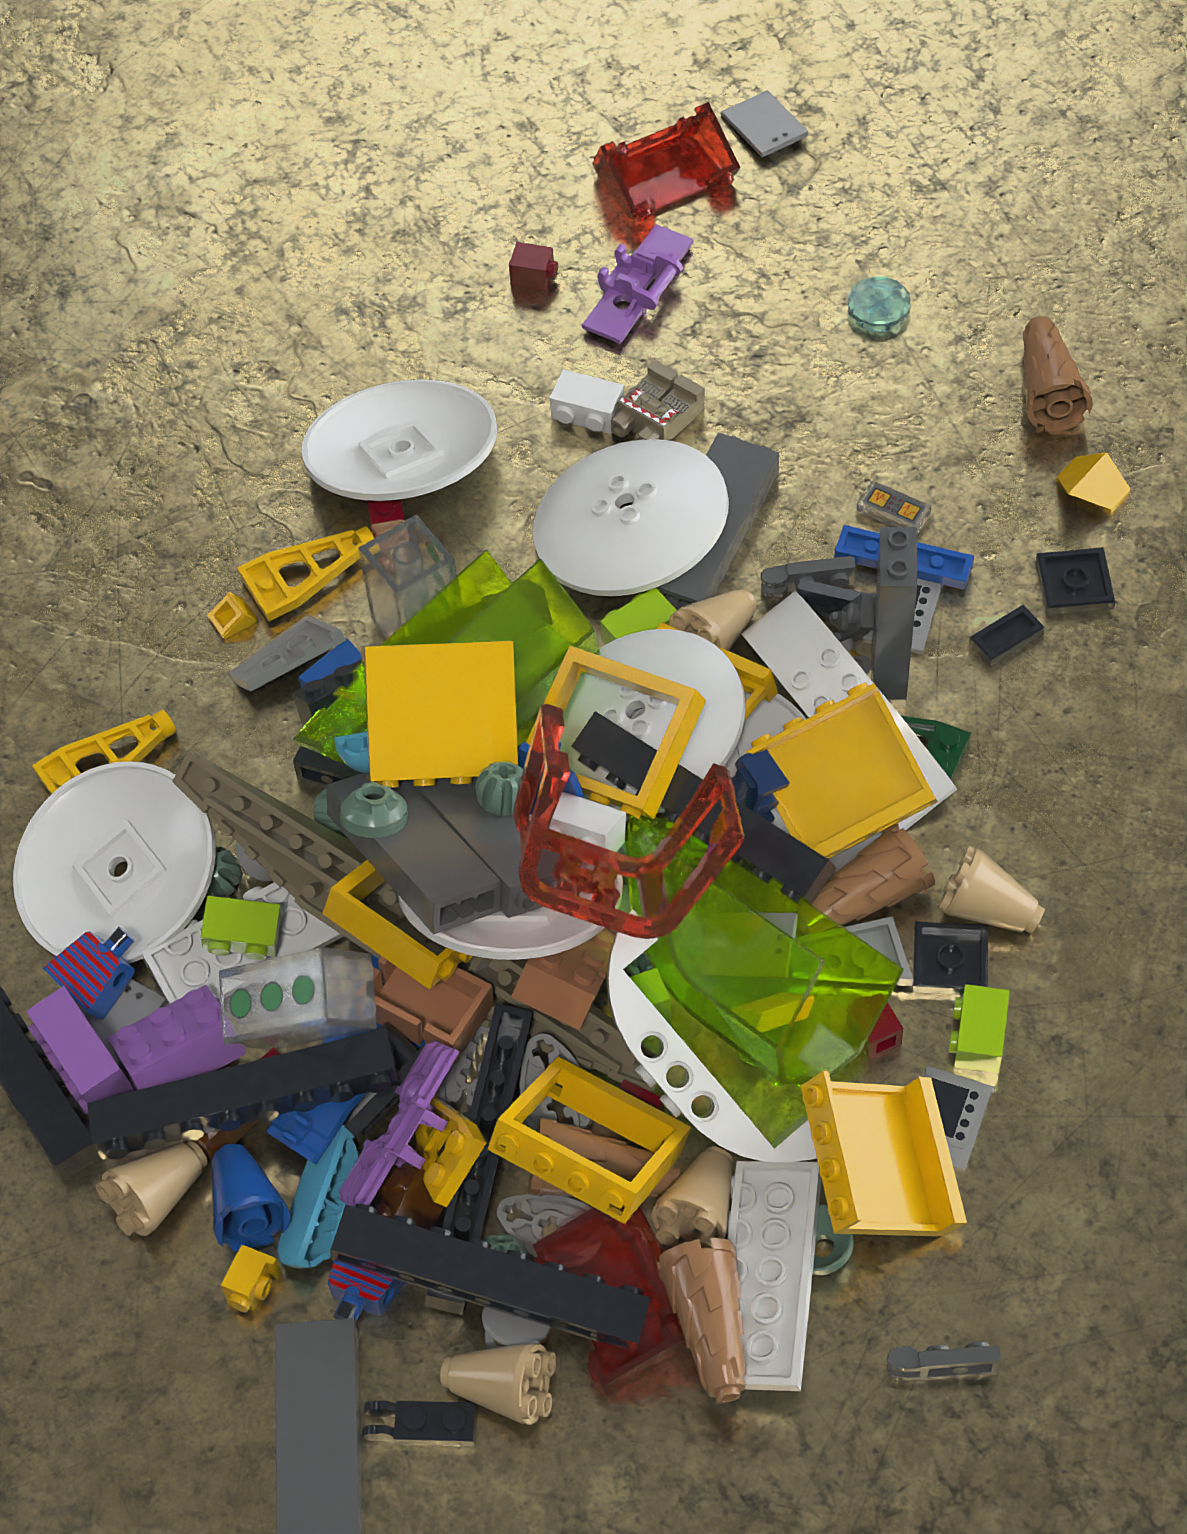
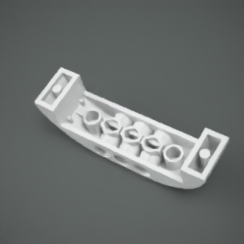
(820, 669)
(724, 1120)

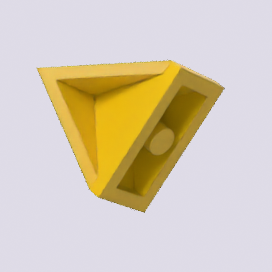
(1095, 480)

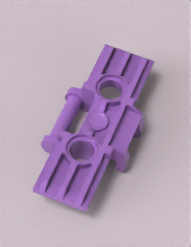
(654, 259)
(393, 1146)

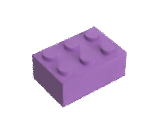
(174, 1042)
(76, 1049)

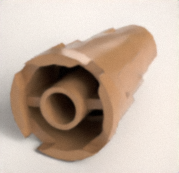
(1052, 381)
(876, 878)
(604, 1151)
(705, 1296)

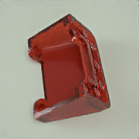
(667, 164)
(621, 1256)

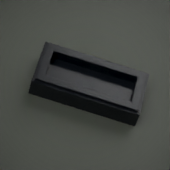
(1006, 635)

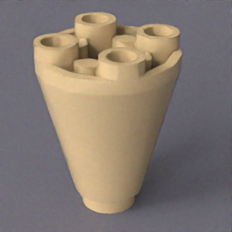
(717, 618)
(989, 895)
(151, 1186)
(696, 1201)
(504, 1379)

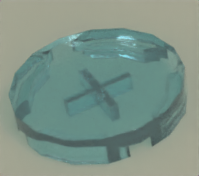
(879, 303)

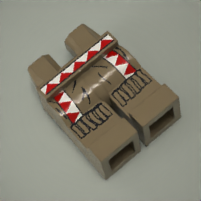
(658, 405)

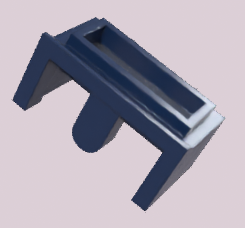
(756, 782)

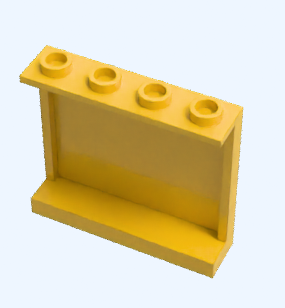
(439, 711)
(845, 773)
(883, 1157)

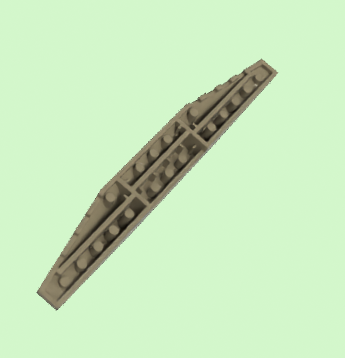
(313, 859)

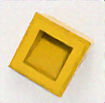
(231, 615)

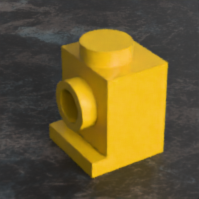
(249, 1278)

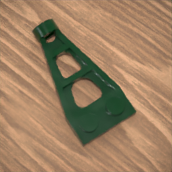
(945, 741)

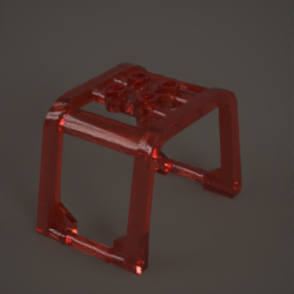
(657, 916)

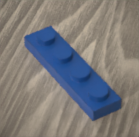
(933, 562)

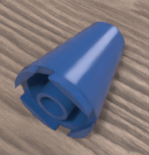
(244, 1201)

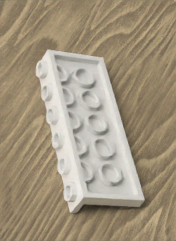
(186, 966)
(774, 1242)

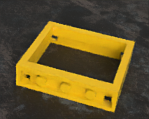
(672, 746)
(383, 937)
(605, 1106)

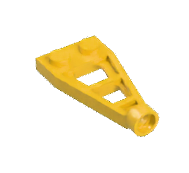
(271, 590)
(61, 764)
(461, 1150)

